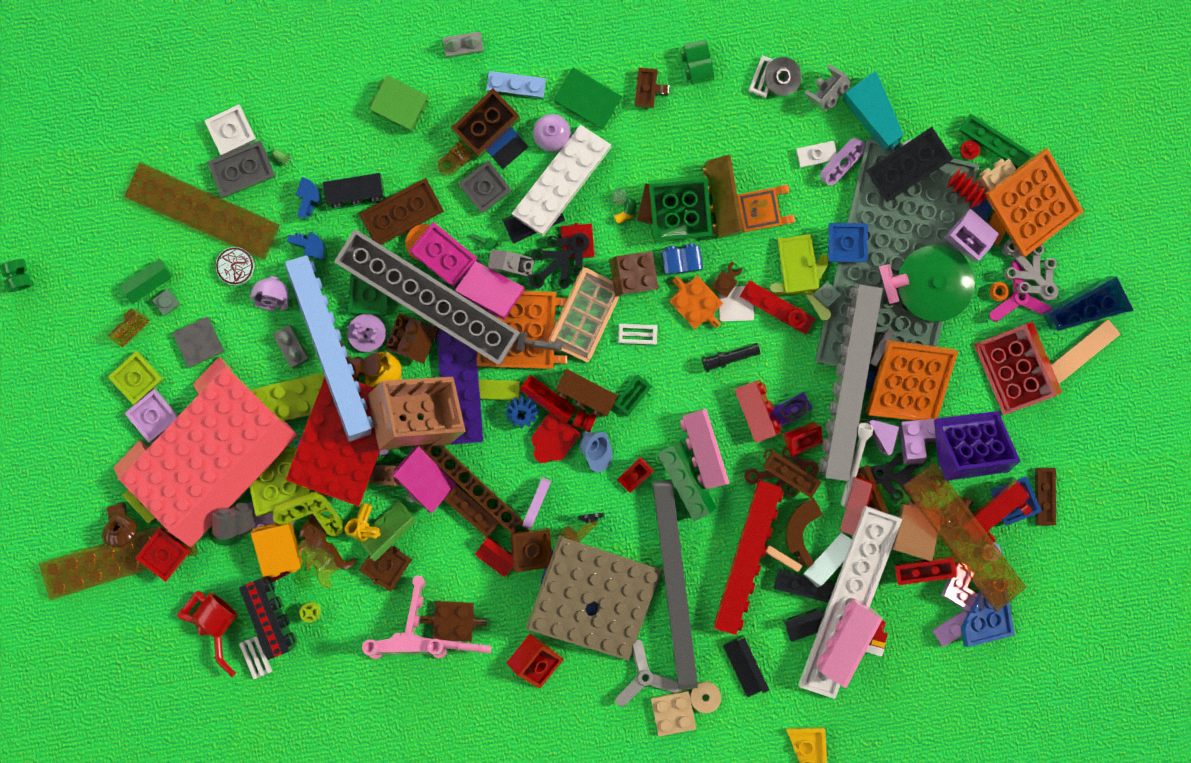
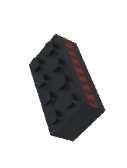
(268, 617)

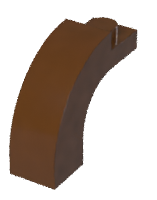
(795, 527)

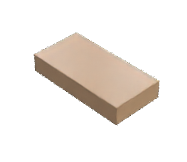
(783, 558)

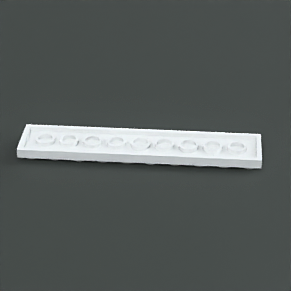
(856, 581)

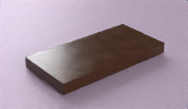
(401, 212)

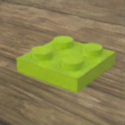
(135, 378)

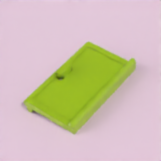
(795, 258)

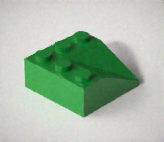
(680, 207)

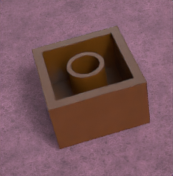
(633, 273)

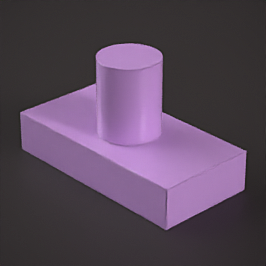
(950, 629)

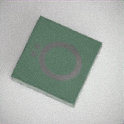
(827, 295)

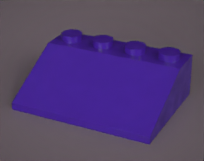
(974, 446)

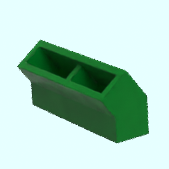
(146, 281)

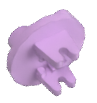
(375, 335)

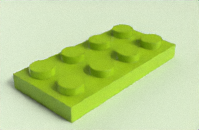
(291, 398)

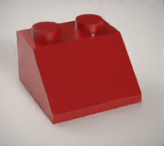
(534, 661)

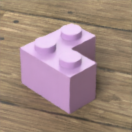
(913, 439)

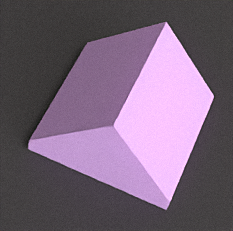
(884, 436)

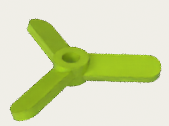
(821, 265)

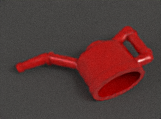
(211, 619)

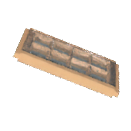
(585, 315)

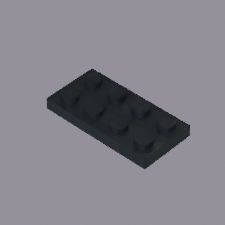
(909, 164)

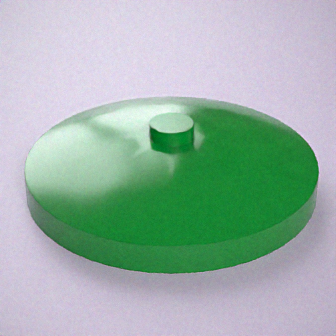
(938, 283)

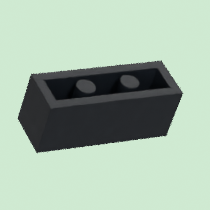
(354, 190)

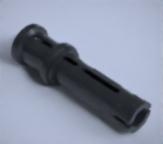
(721, 359)

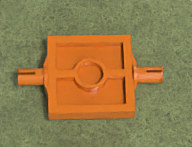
(696, 302)

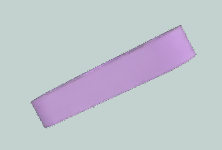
(836, 174)
(536, 503)

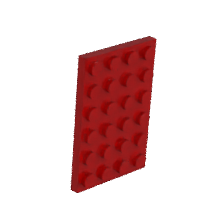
(326, 457)

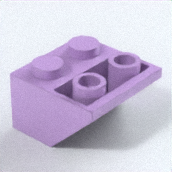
(972, 236)

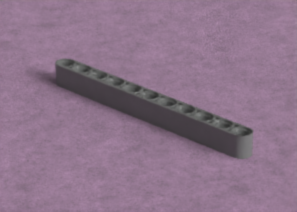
(675, 584)

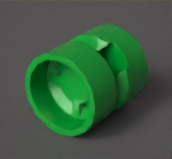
(15, 275)

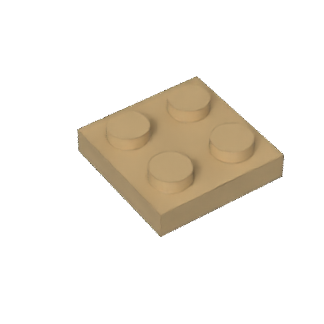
(673, 713)

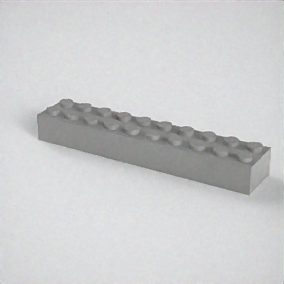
(427, 297)
(851, 381)

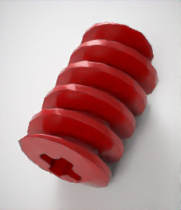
(966, 188)

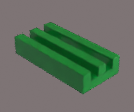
(643, 382)

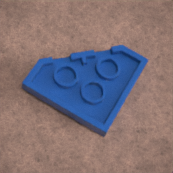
(985, 624)

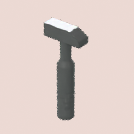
(537, 343)

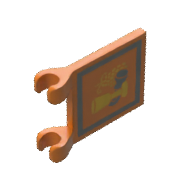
(761, 209)

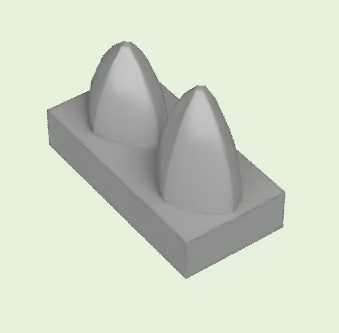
(463, 44)
(290, 346)

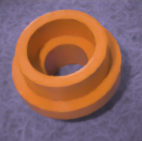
(1004, 288)

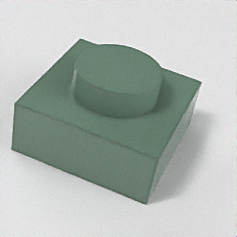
(166, 302)

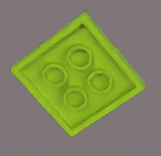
(271, 487)

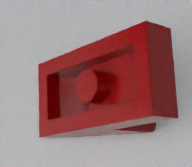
(635, 475)

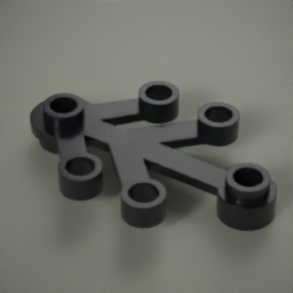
(561, 258)
(901, 477)

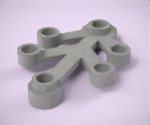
(1032, 272)

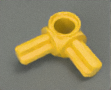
(359, 528)

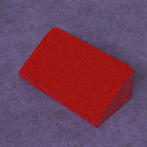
(803, 438)

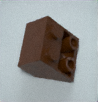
(411, 338)

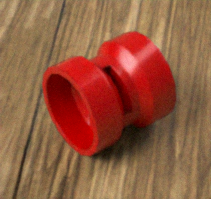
(588, 423)

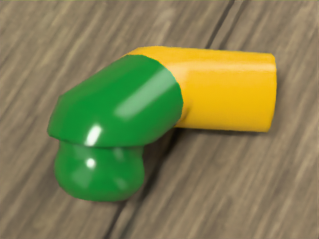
(628, 212)

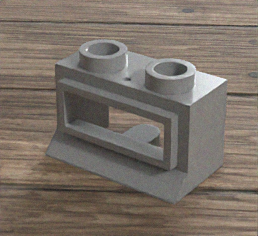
(830, 89)

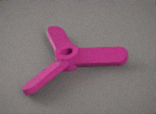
(1014, 301)

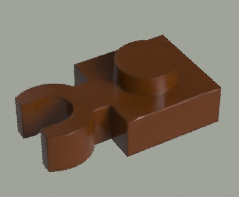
(726, 282)

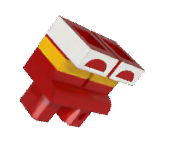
(878, 641)

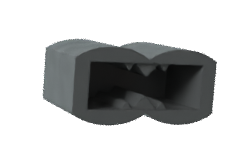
(232, 521)

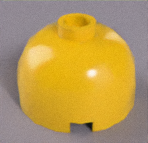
(389, 370)

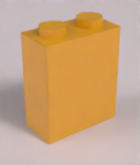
(276, 548)

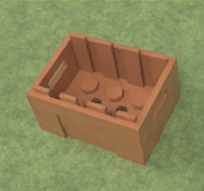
(411, 397)

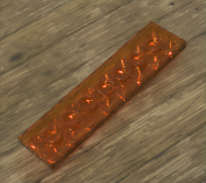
(202, 210)
(964, 537)
(97, 565)

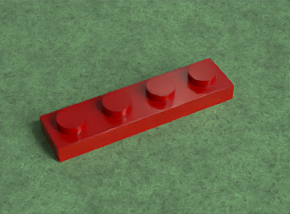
(772, 304)

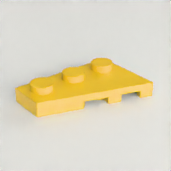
(809, 744)

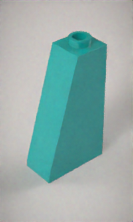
(874, 111)

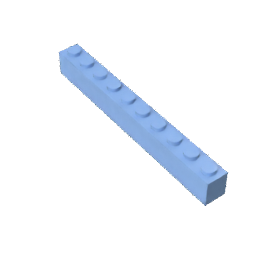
(328, 348)

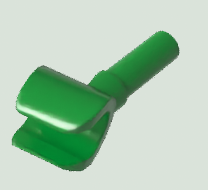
(489, 244)

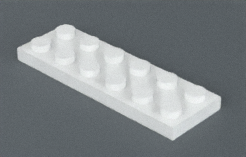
(561, 180)

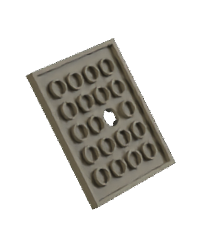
(589, 574)

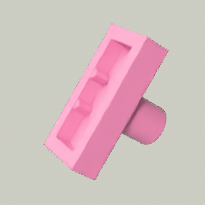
(892, 283)

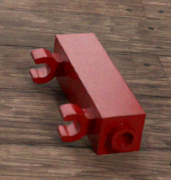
(1001, 505)

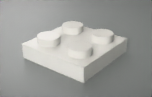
(230, 130)

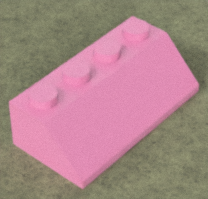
(705, 449)
(849, 642)

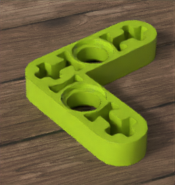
(323, 505)

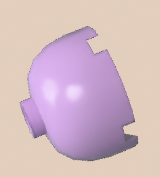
(551, 133)
(270, 294)

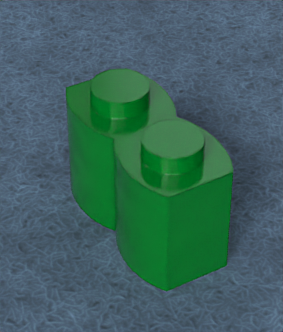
(698, 62)

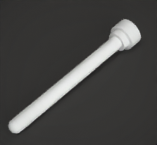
(864, 432)

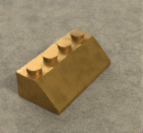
(723, 197)

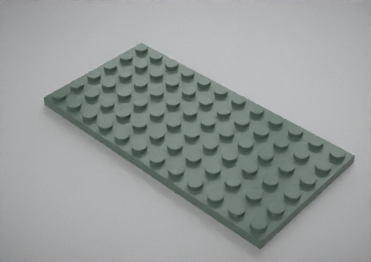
(895, 230)

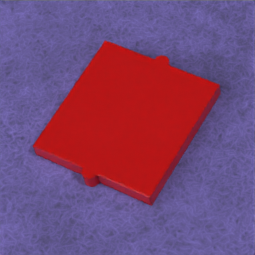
(570, 230)

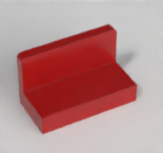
(495, 556)

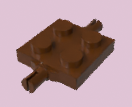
(453, 621)

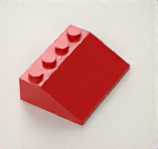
(1018, 368)

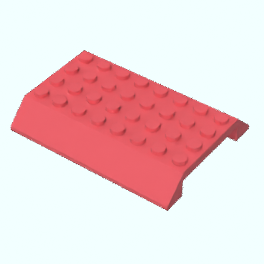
(205, 455)

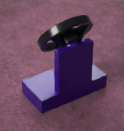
(792, 409)

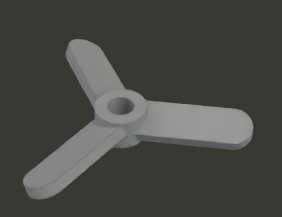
(638, 684)

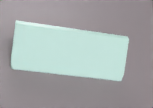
(828, 561)

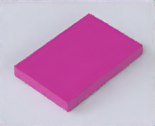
(443, 254)
(490, 290)
(423, 479)

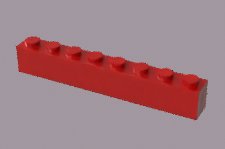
(747, 557)

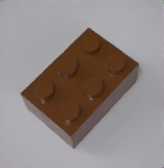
(486, 123)
(586, 393)

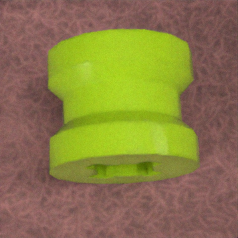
(307, 614)

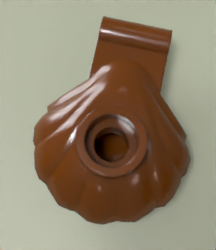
(119, 528)

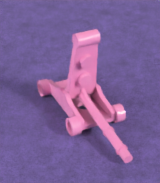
(413, 644)

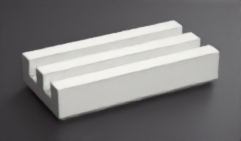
(758, 91)
(636, 326)
(249, 661)

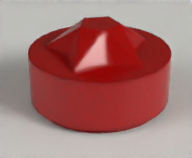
(969, 150)
(797, 318)

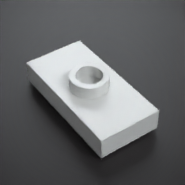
(816, 154)

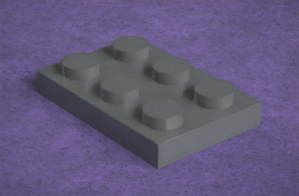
(241, 169)

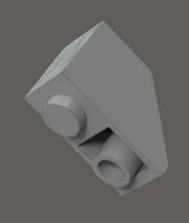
(511, 263)

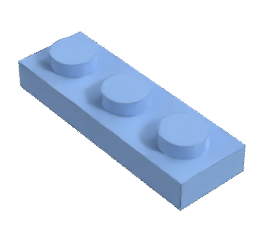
(516, 84)

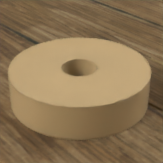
(709, 705)

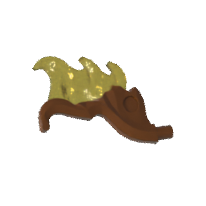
(320, 552)

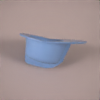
(596, 450)

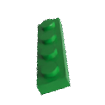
(995, 141)

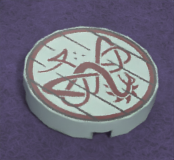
(235, 266)

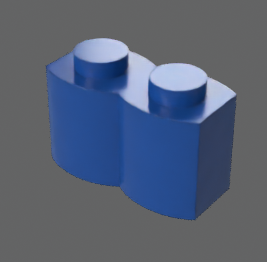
(682, 260)

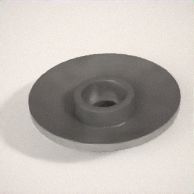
(790, 72)

